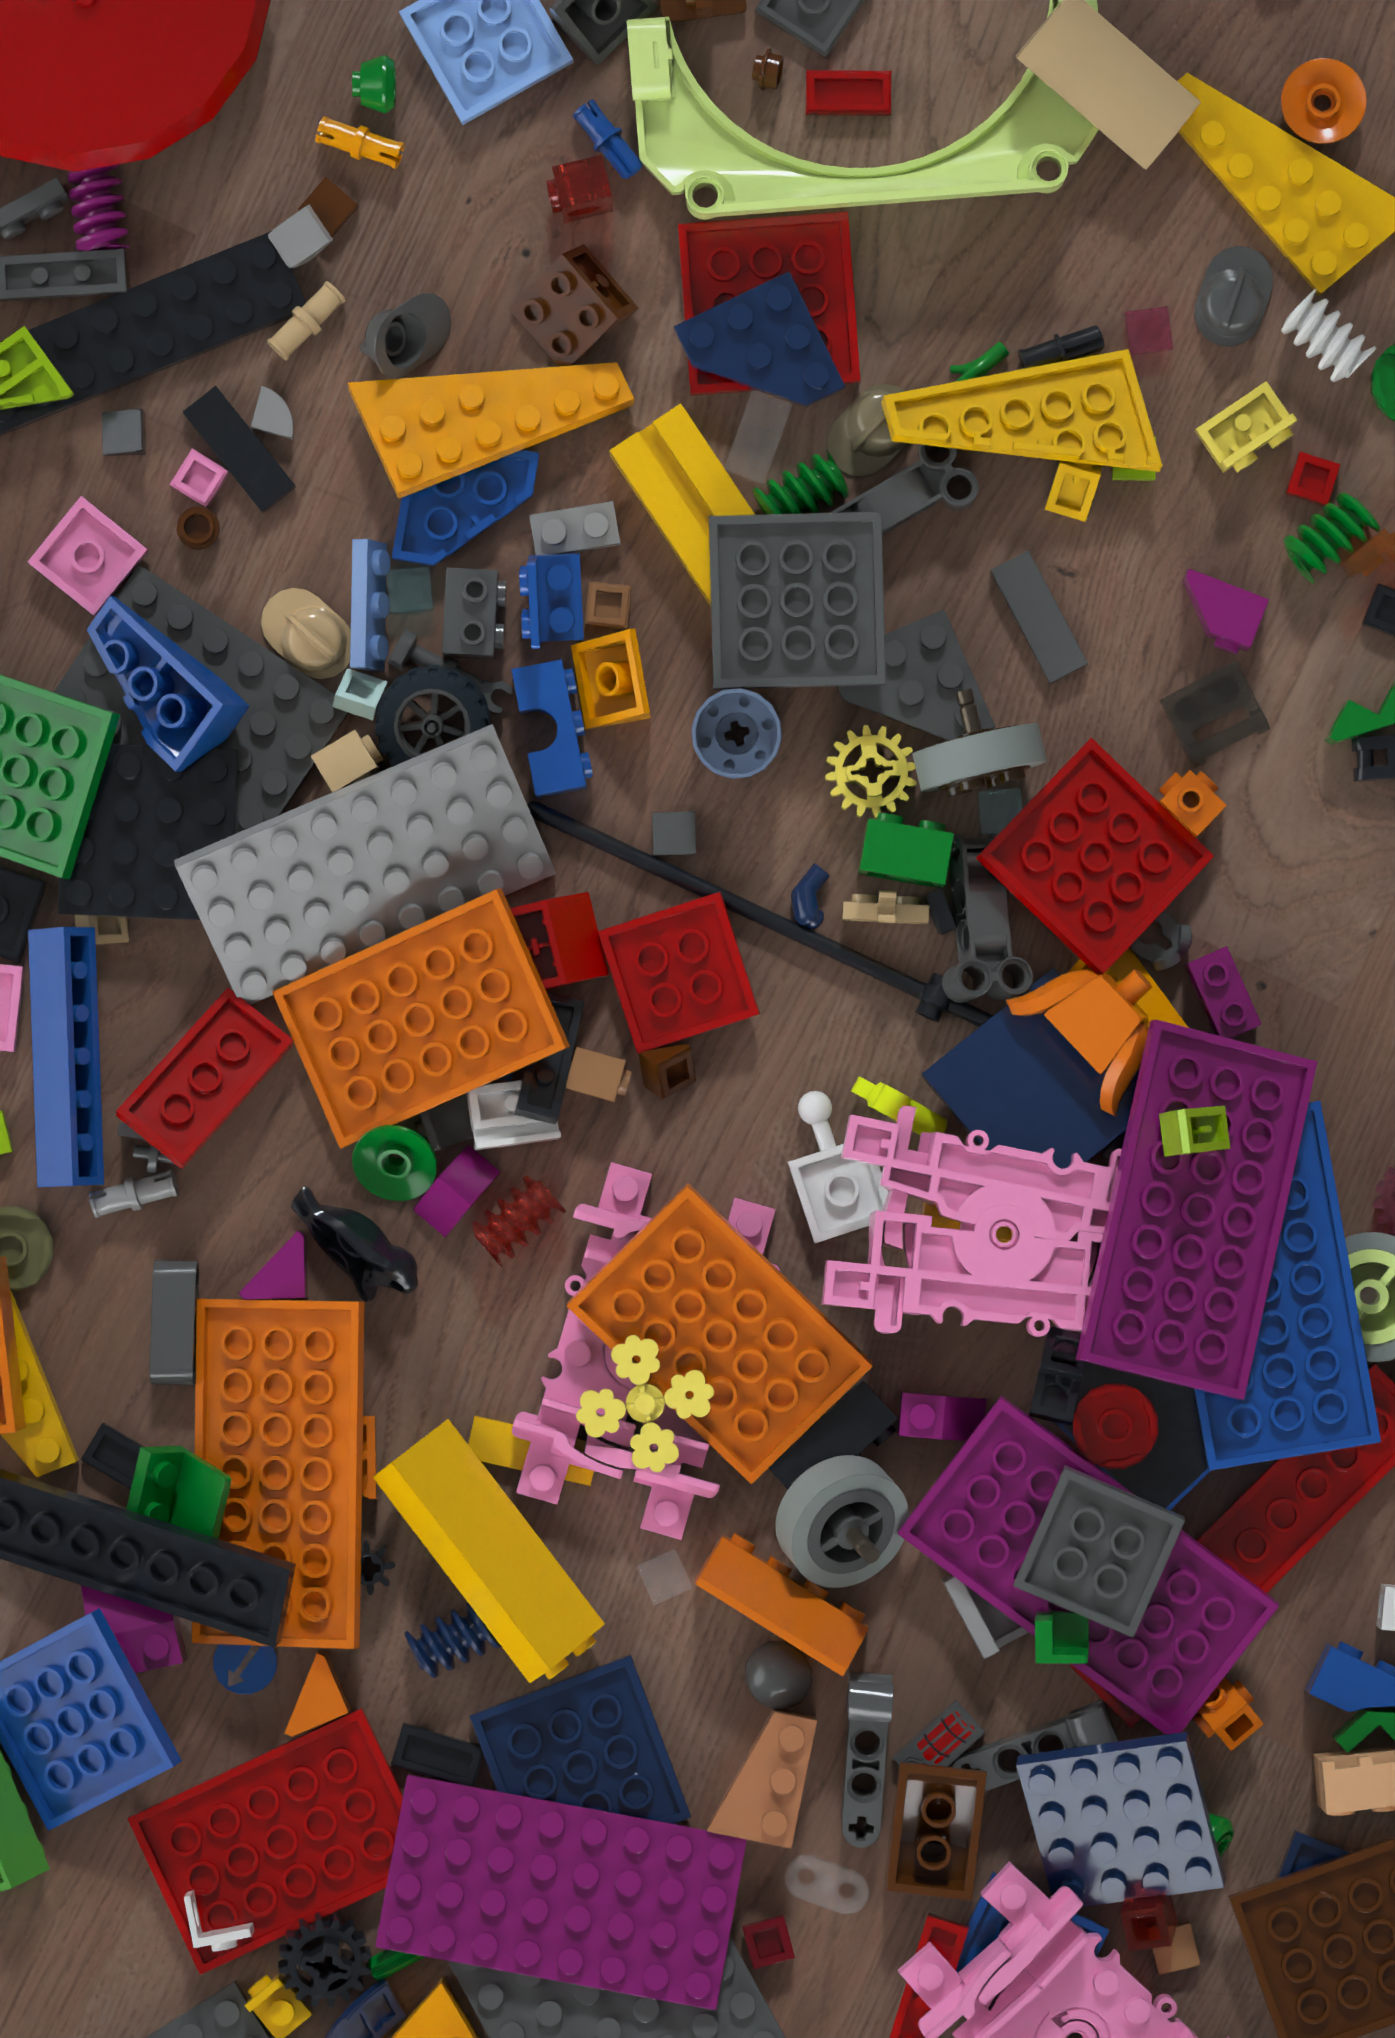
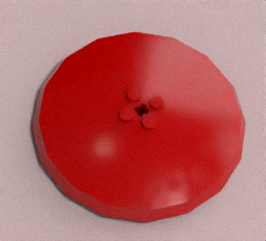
(117, 76)

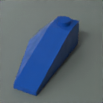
(174, 695)

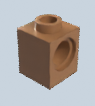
(598, 1075)

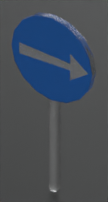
(242, 1667)

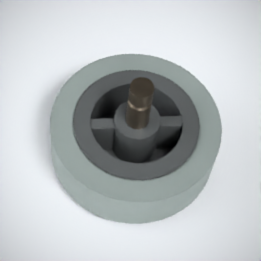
(841, 1521)

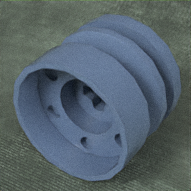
(714, 721)

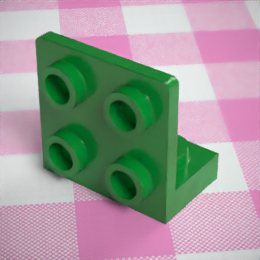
(179, 1489)

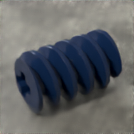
(449, 1641)

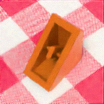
(320, 1697)

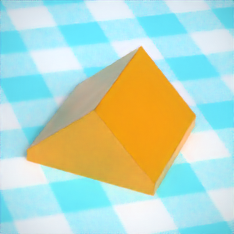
(610, 680)

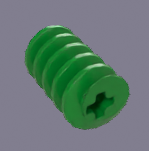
(804, 490)
(1328, 535)

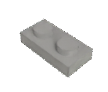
(575, 529)

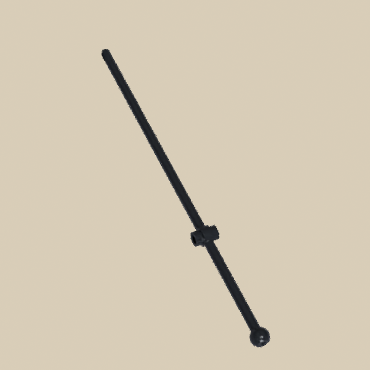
(931, 995)

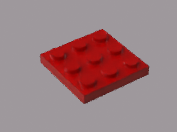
(679, 972)

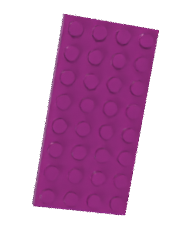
(1196, 1231)
(980, 1528)
(561, 1892)

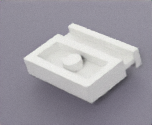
(494, 1120)

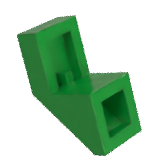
(1357, 720)
(1363, 1724)

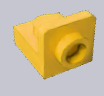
(1073, 489)
(277, 2006)

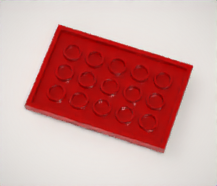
(277, 1837)

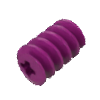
(96, 209)

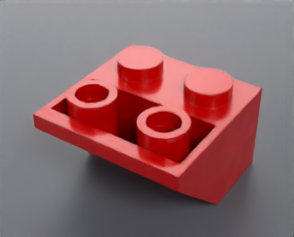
(562, 939)

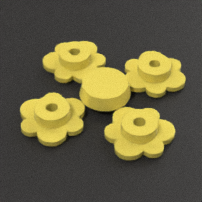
(645, 1403)

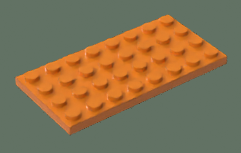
(287, 1426)

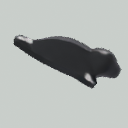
(357, 1247)

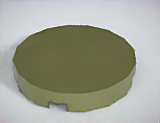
(26, 1245)

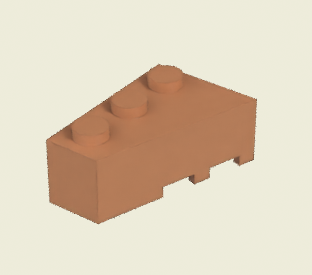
(769, 1785)

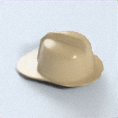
(307, 633)

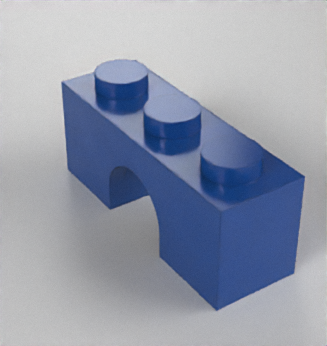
(547, 690)

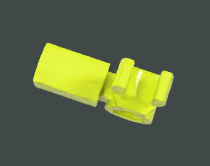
(889, 1101)

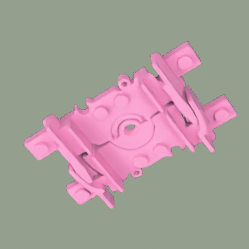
(589, 1366)

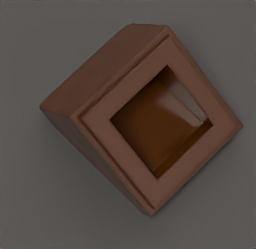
(667, 1069)

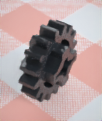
(324, 1942)

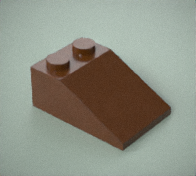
(935, 1831)

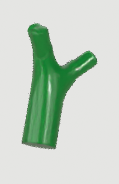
(982, 365)

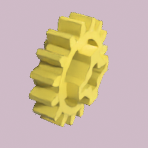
(869, 753)

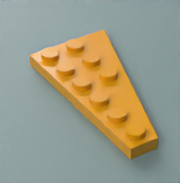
(462, 421)

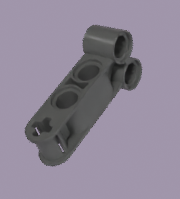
(914, 491)
(981, 929)
(868, 1709)
(1082, 1727)

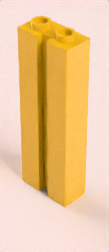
(680, 487)
(490, 1552)

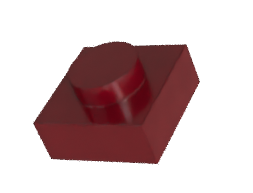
(768, 1941)

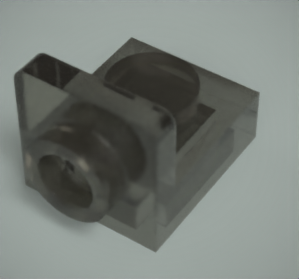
(446, 1124)

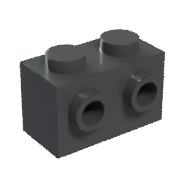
(471, 613)

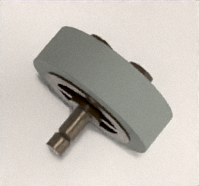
(979, 754)

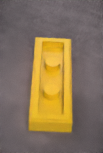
(497, 1445)

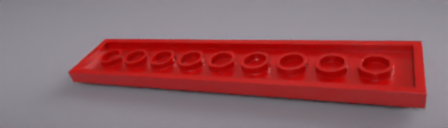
(1292, 1510)

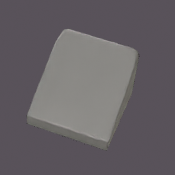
(300, 237)

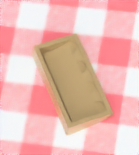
(1108, 80)

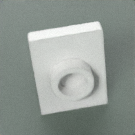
(218, 1939)

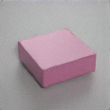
(199, 478)

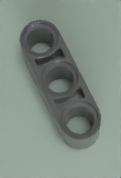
(174, 1322)

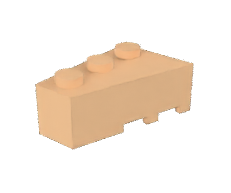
(1355, 1780)

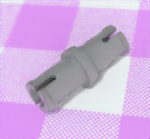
(133, 1193)

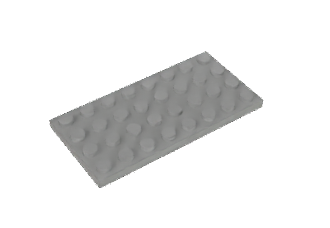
(364, 864)

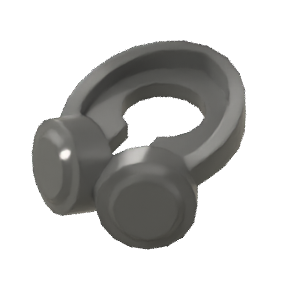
(1162, 959)

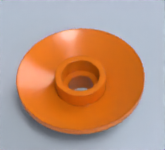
(1331, 81)

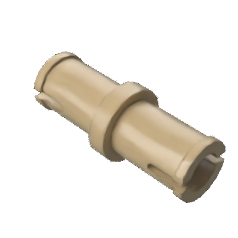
(306, 320)

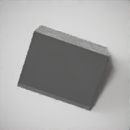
(598, 24)

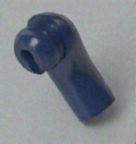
(804, 898)

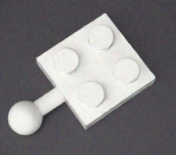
(833, 1190)

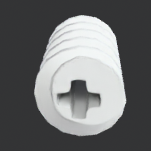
(1326, 338)

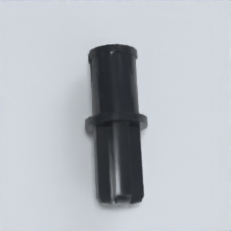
(1063, 348)

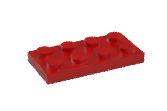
(204, 1078)

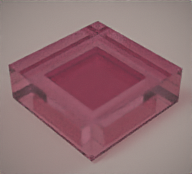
(1148, 330)

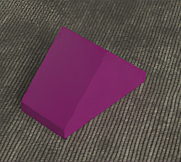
(456, 1190)
(283, 1274)

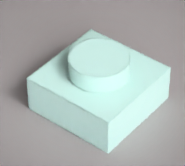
(359, 694)

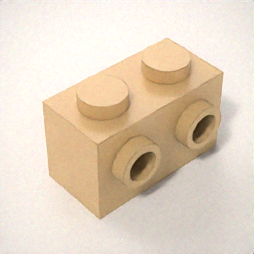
(348, 760)

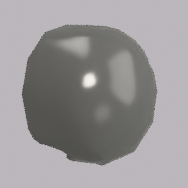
(778, 1675)

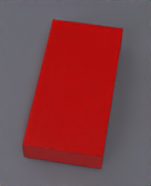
(848, 92)

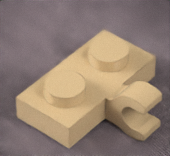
(887, 910)

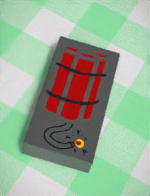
(942, 1738)

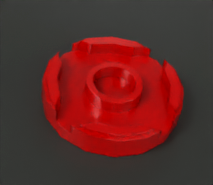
(1115, 1426)

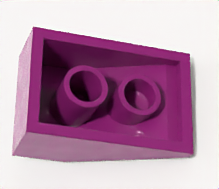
(145, 1634)

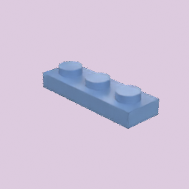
(369, 605)

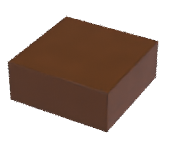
(330, 205)

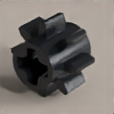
(377, 1558)

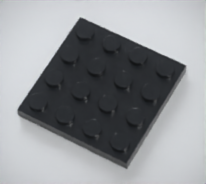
(142, 824)

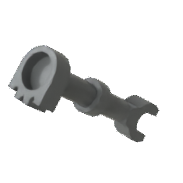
(408, 649)

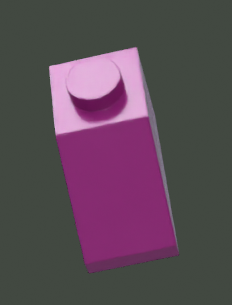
(1225, 611)
(939, 1415)

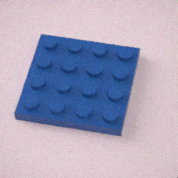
(79, 1721)

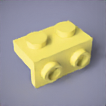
(1245, 428)

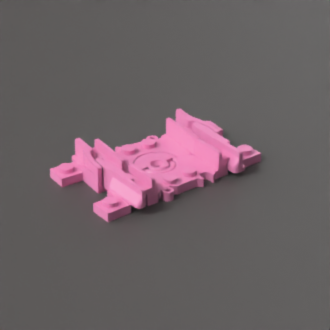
(1038, 1274)
(1038, 1977)

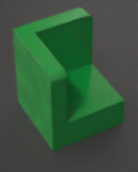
(1061, 1638)

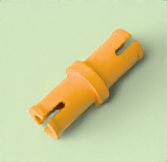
(360, 142)

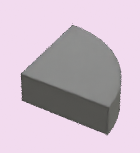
(272, 415)

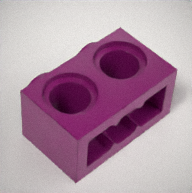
(1222, 994)

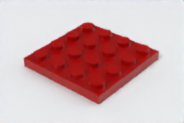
(740, 254)
(1095, 857)

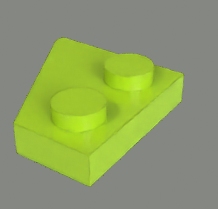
(27, 373)

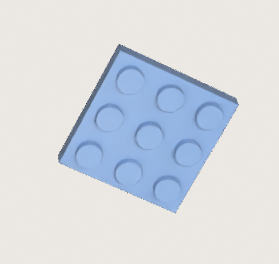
(485, 49)

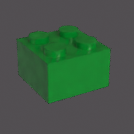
(906, 851)

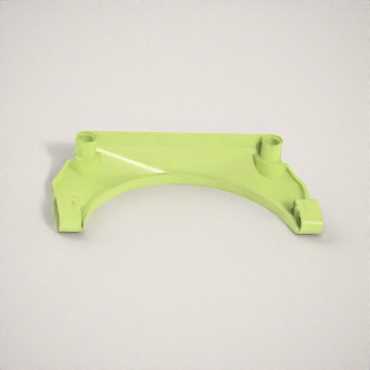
(696, 146)

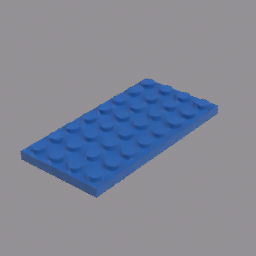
(1309, 1361)

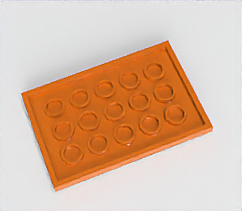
(421, 1018)
(733, 1318)

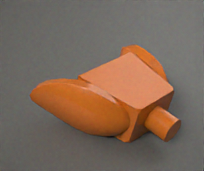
(1098, 1021)

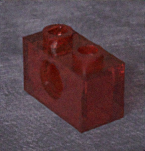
(580, 189)

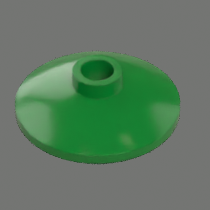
(391, 1176)

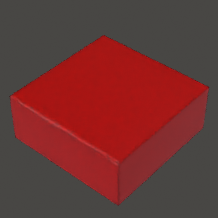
(1312, 479)

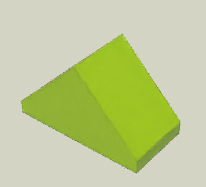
(1194, 1130)

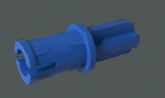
(607, 139)

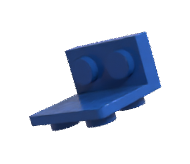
(554, 598)

